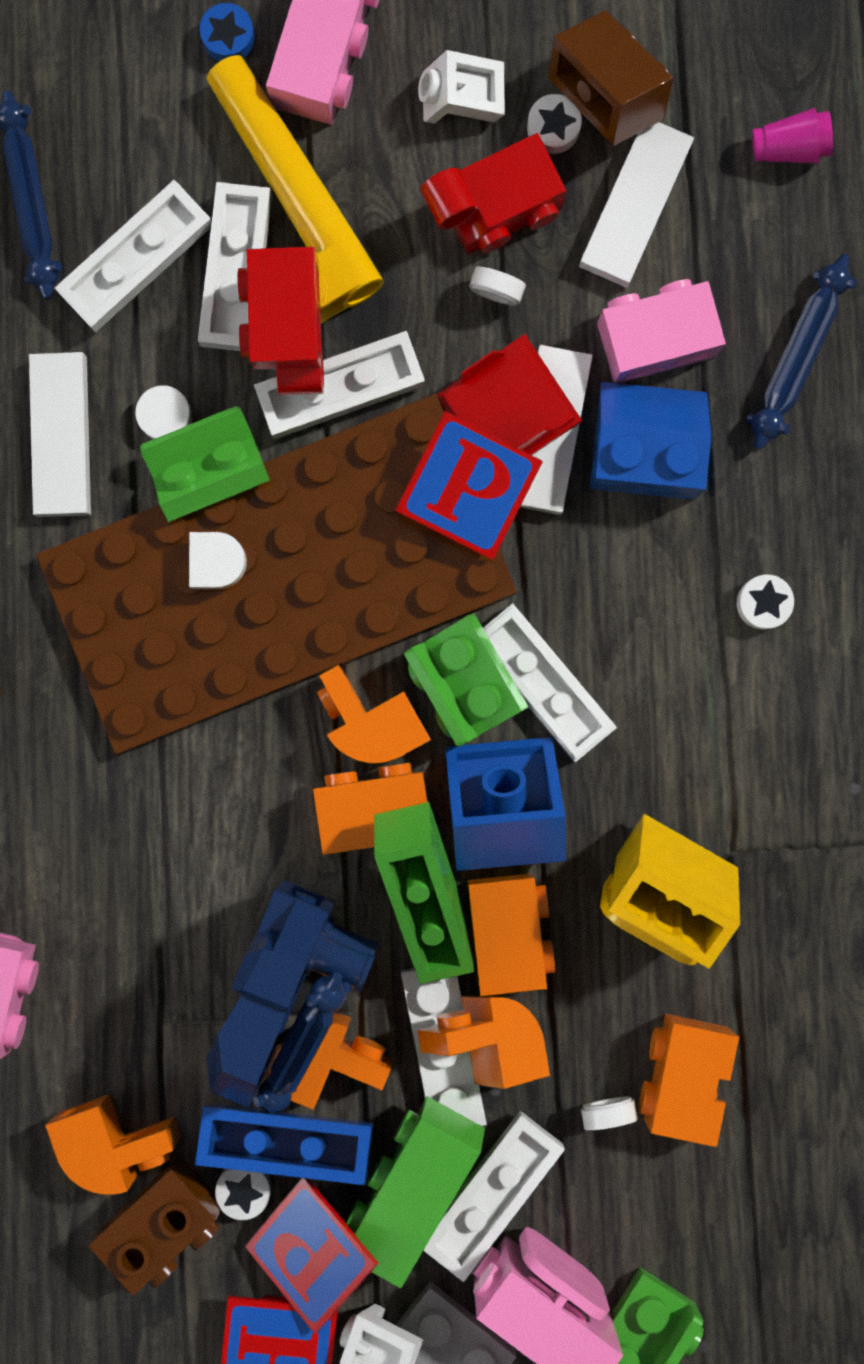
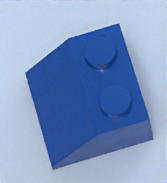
(651, 441)
(506, 804)

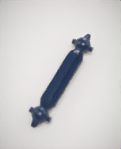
(28, 196)
(801, 352)
(302, 1042)

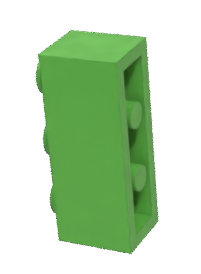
(423, 892)
(415, 1187)

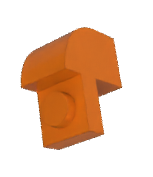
(371, 735)
(501, 1039)
(357, 1059)
(99, 1154)

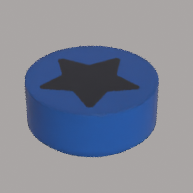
(226, 31)

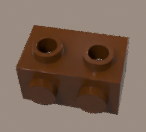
(610, 77)
(157, 1226)

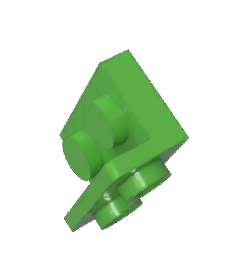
(204, 463)
(464, 680)
(656, 1322)

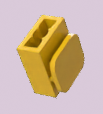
(673, 894)

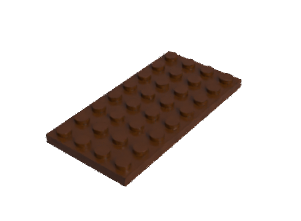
(321, 584)

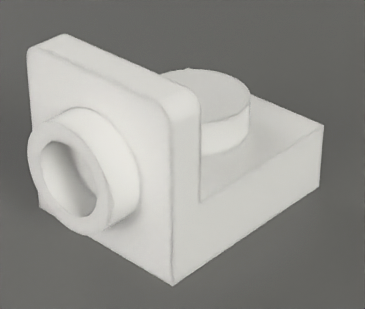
(462, 87)
(377, 1341)

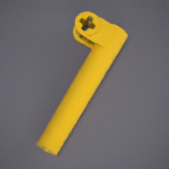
(344, 265)

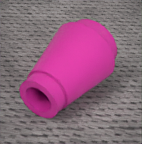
(795, 138)

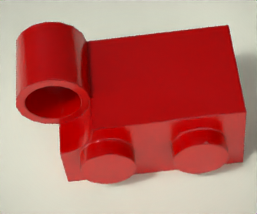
(497, 195)
(283, 317)

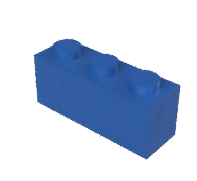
(284, 1144)

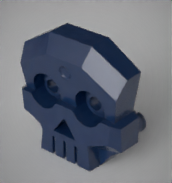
(289, 944)

